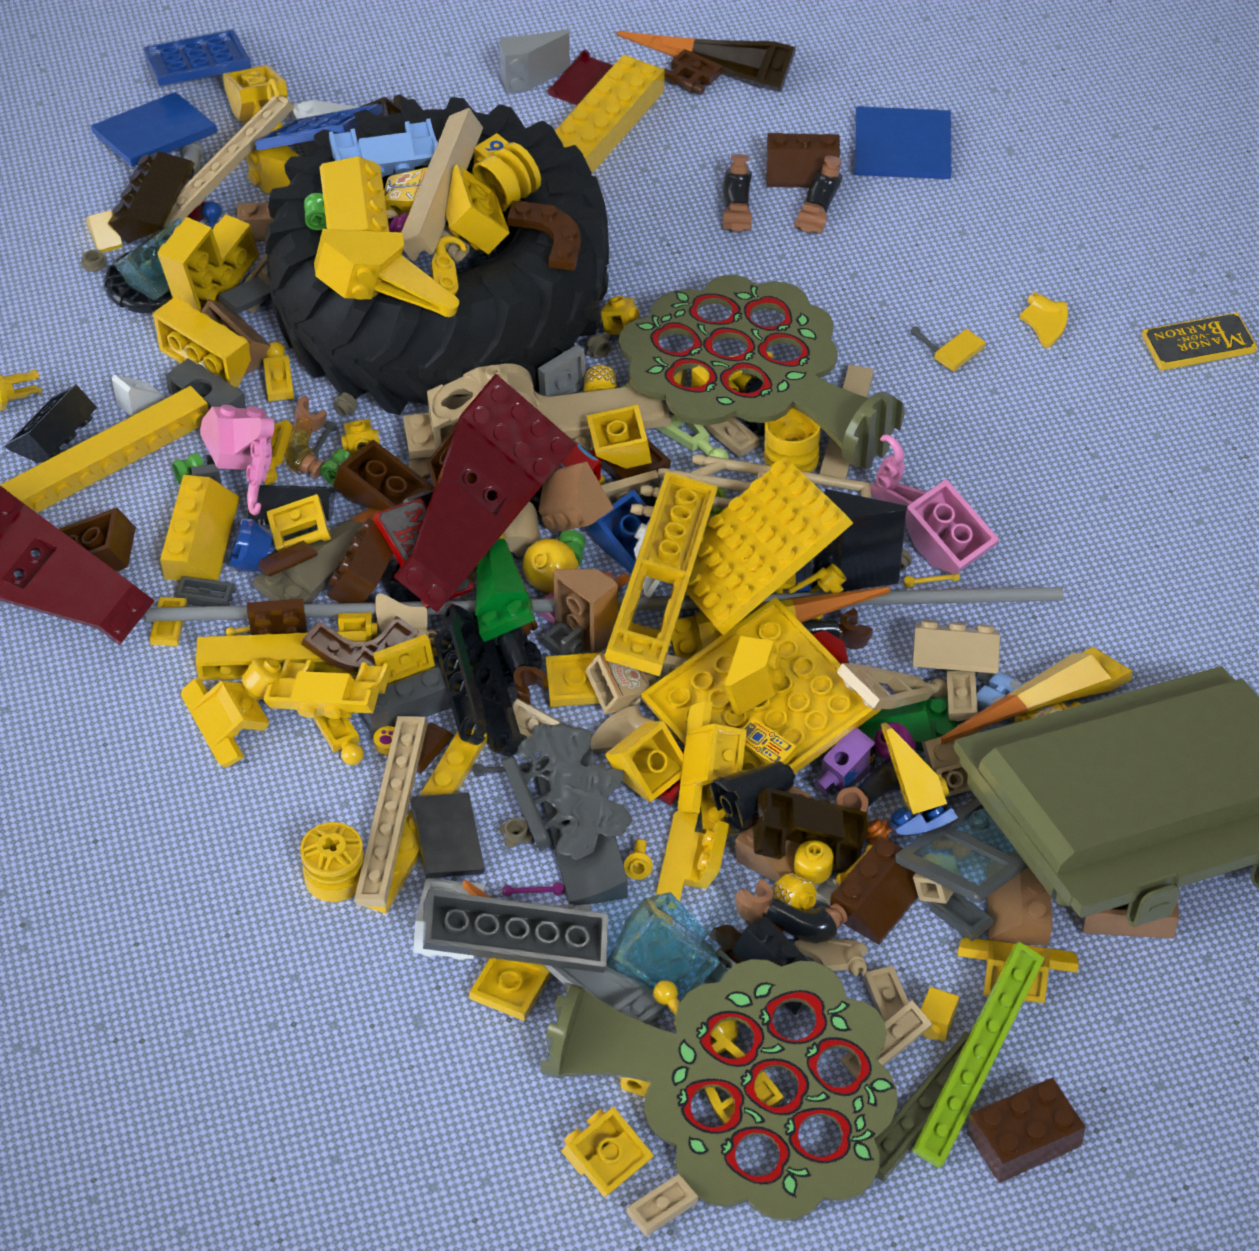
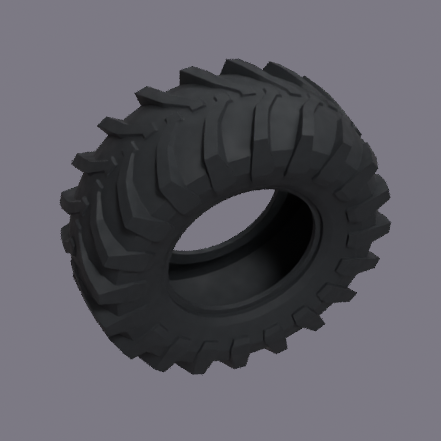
(506, 309)

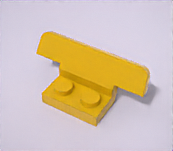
(407, 657)
(222, 716)
(708, 754)
(690, 855)
(997, 954)

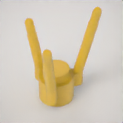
(828, 579)

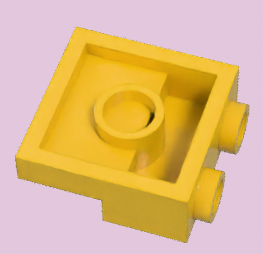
(606, 1151)

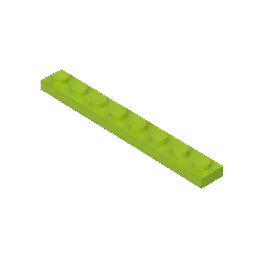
(978, 1055)

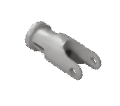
(193, 152)

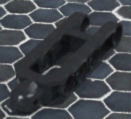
(475, 700)

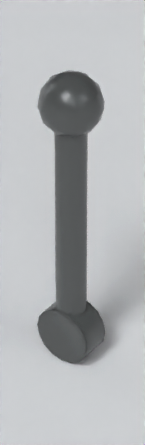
(915, 331)
(330, 426)
(479, 770)

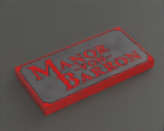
(400, 530)

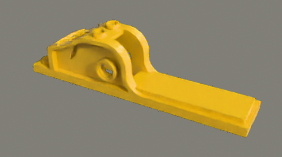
(668, 556)

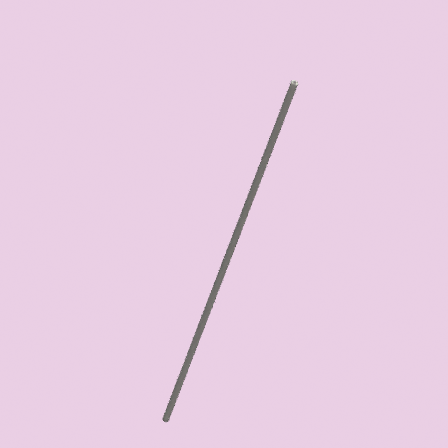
(645, 603)

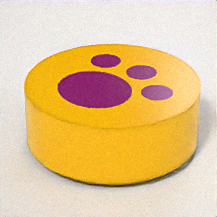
(383, 739)

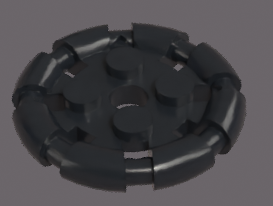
(120, 293)

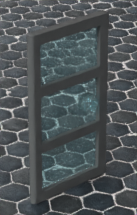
(965, 854)

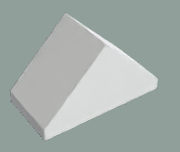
(134, 394)

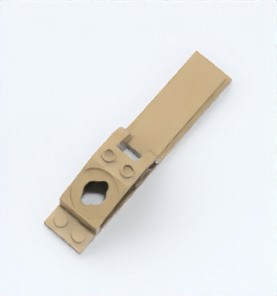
(567, 412)

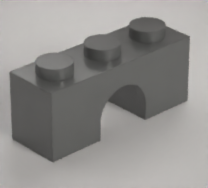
(206, 384)

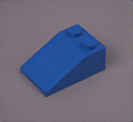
(617, 530)

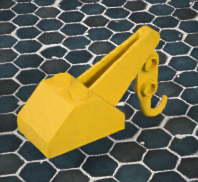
(251, 89)
(372, 262)

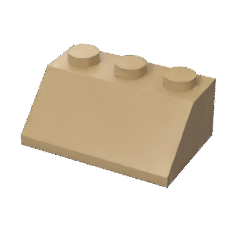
(956, 647)

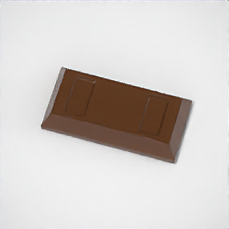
(287, 558)
(434, 741)

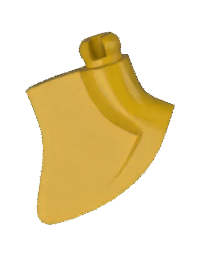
(1046, 318)

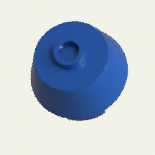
(250, 546)

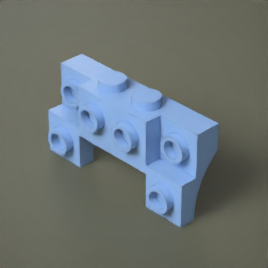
(392, 152)

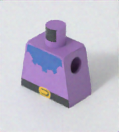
(847, 762)

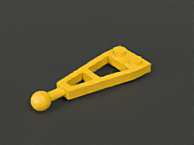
(666, 993)

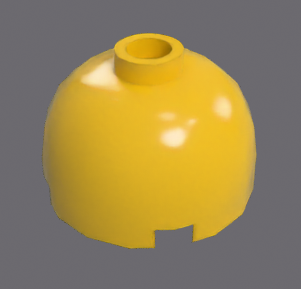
(545, 558)

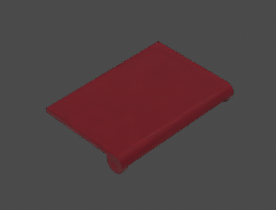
(579, 79)

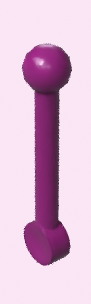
(557, 889)

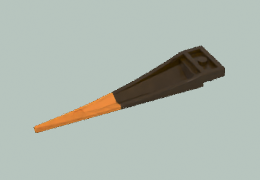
(751, 62)

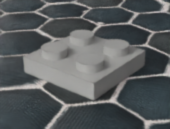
(563, 374)

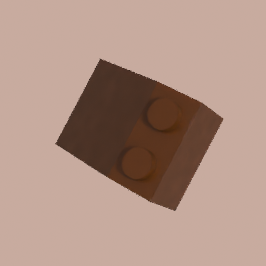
(378, 478)
(105, 536)

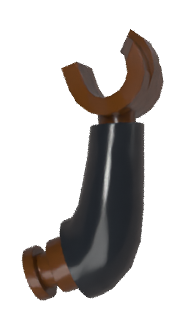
(853, 636)
(514, 653)

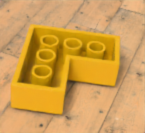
(207, 261)

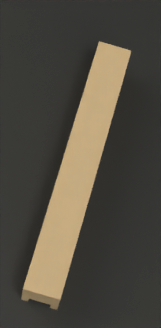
(428, 211)

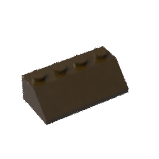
(150, 195)

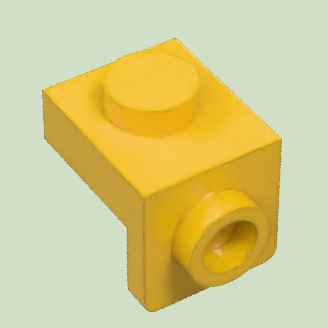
(358, 622)

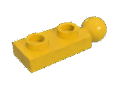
(278, 373)
(341, 736)

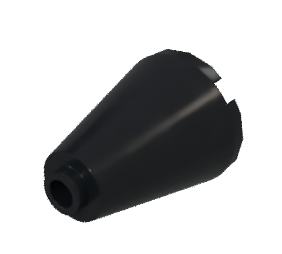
(738, 791)

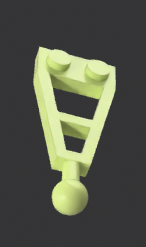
(700, 440)

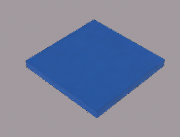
(196, 57)
(154, 127)
(304, 128)
(903, 142)

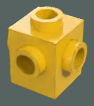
(618, 313)
(358, 435)

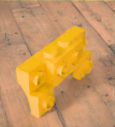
(327, 693)

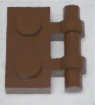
(694, 66)

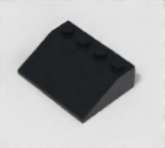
(869, 548)

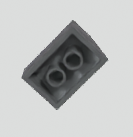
(414, 695)

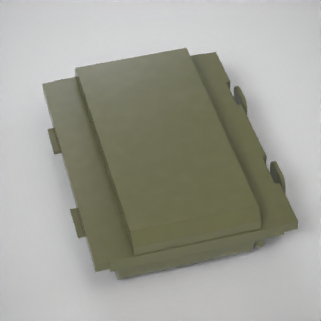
(1128, 792)

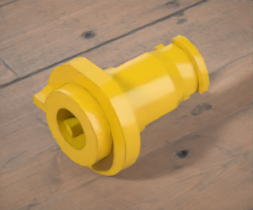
(7, 392)

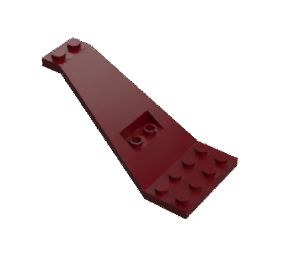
(510, 452)
(66, 576)

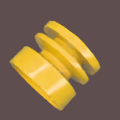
(509, 173)
(794, 438)
(332, 861)

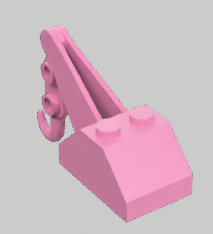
(240, 441)
(938, 520)

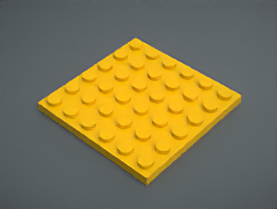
(761, 543)
(808, 709)

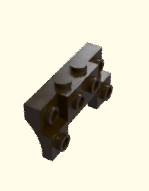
(804, 819)

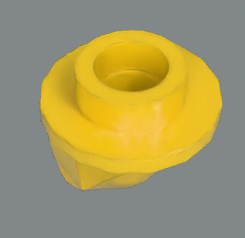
(638, 864)

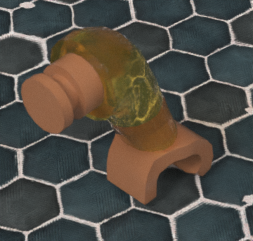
(298, 453)

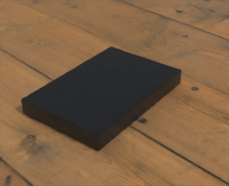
(447, 835)

